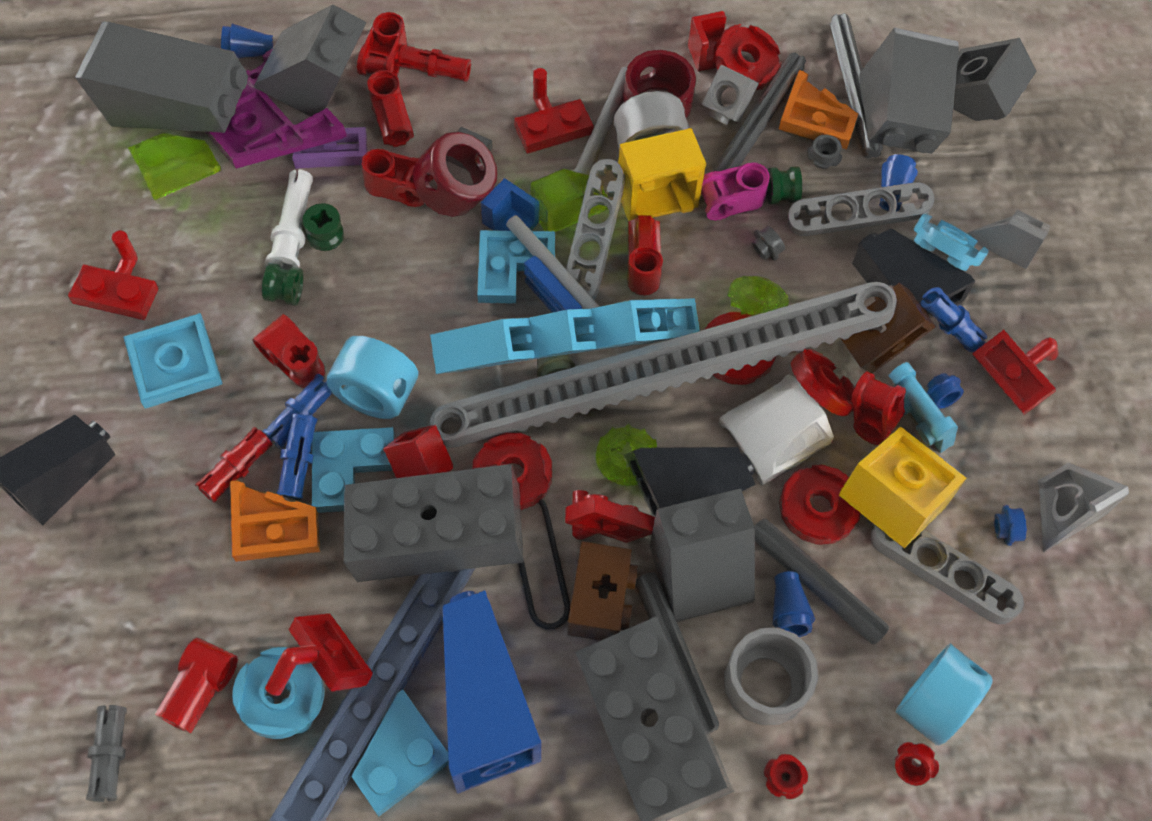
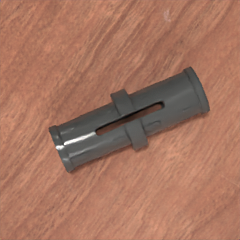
(106, 753)

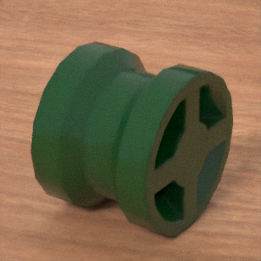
(784, 185)
(330, 234)
(282, 284)

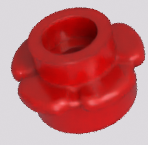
(794, 768)
(911, 771)

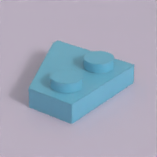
(399, 756)

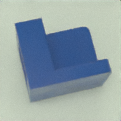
(509, 201)

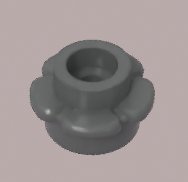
(825, 145)
(768, 243)

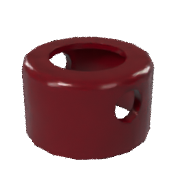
(669, 73)
(452, 196)

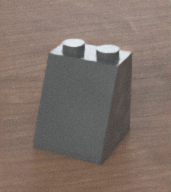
(311, 59)
(910, 90)
(705, 554)

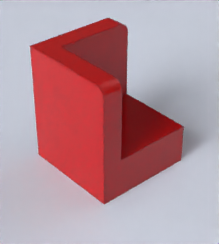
(703, 36)
(418, 453)

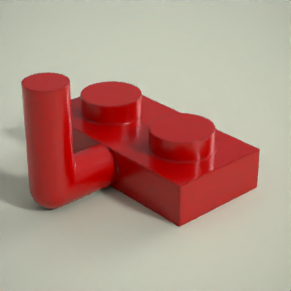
(551, 124)
(118, 289)
(1017, 371)
(597, 515)
(327, 649)

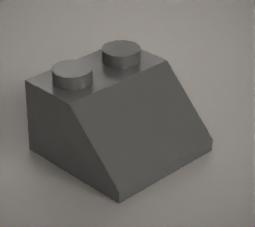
(991, 79)

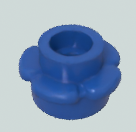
(944, 390)
(1010, 525)

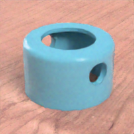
(374, 377)
(945, 695)

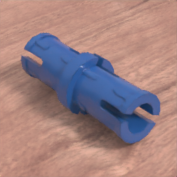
(953, 319)
(305, 403)
(301, 431)

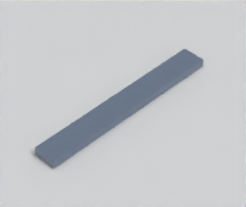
(363, 708)

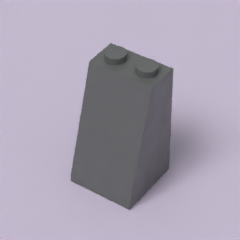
(160, 80)

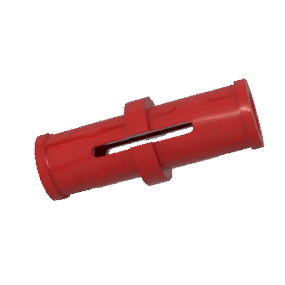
(434, 63)
(234, 464)

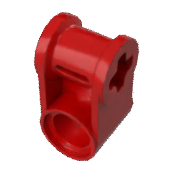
(382, 45)
(395, 176)
(290, 351)
(876, 408)

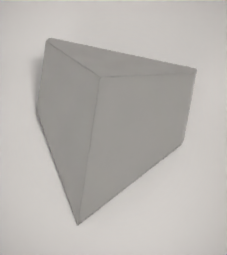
(1013, 237)
(1073, 500)

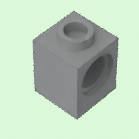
(744, 89)

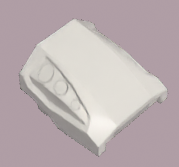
(779, 428)

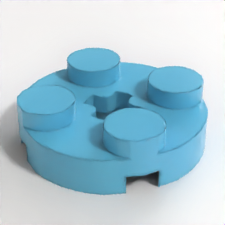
(950, 241)
(282, 719)

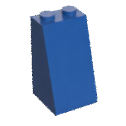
(485, 706)

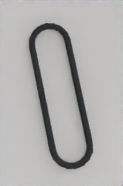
(529, 600)

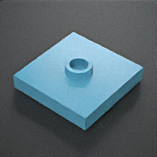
(172, 360)

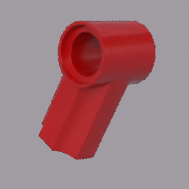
(389, 108)
(644, 254)
(202, 672)

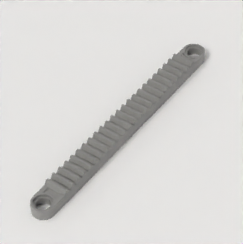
(665, 364)

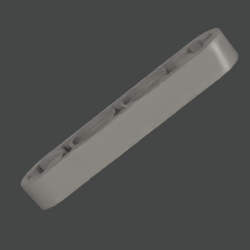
(861, 214)
(598, 233)
(943, 575)

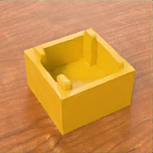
(662, 174)
(902, 486)

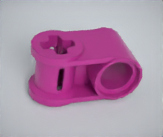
(732, 191)

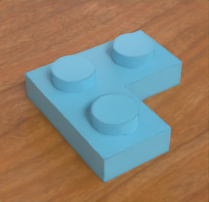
(500, 259)
(342, 455)

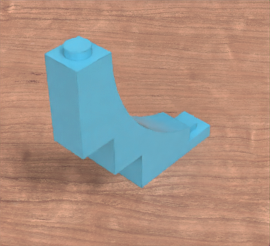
(563, 333)

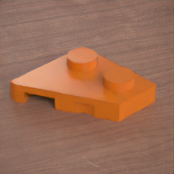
(816, 113)
(270, 525)

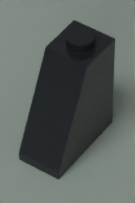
(897, 259)
(54, 466)
(688, 473)

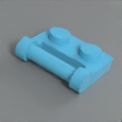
(932, 424)

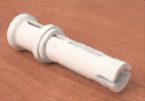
(288, 235)

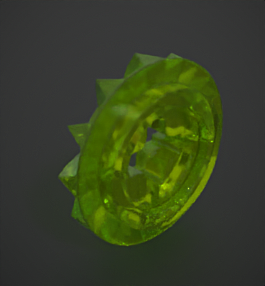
(756, 295)
(613, 464)

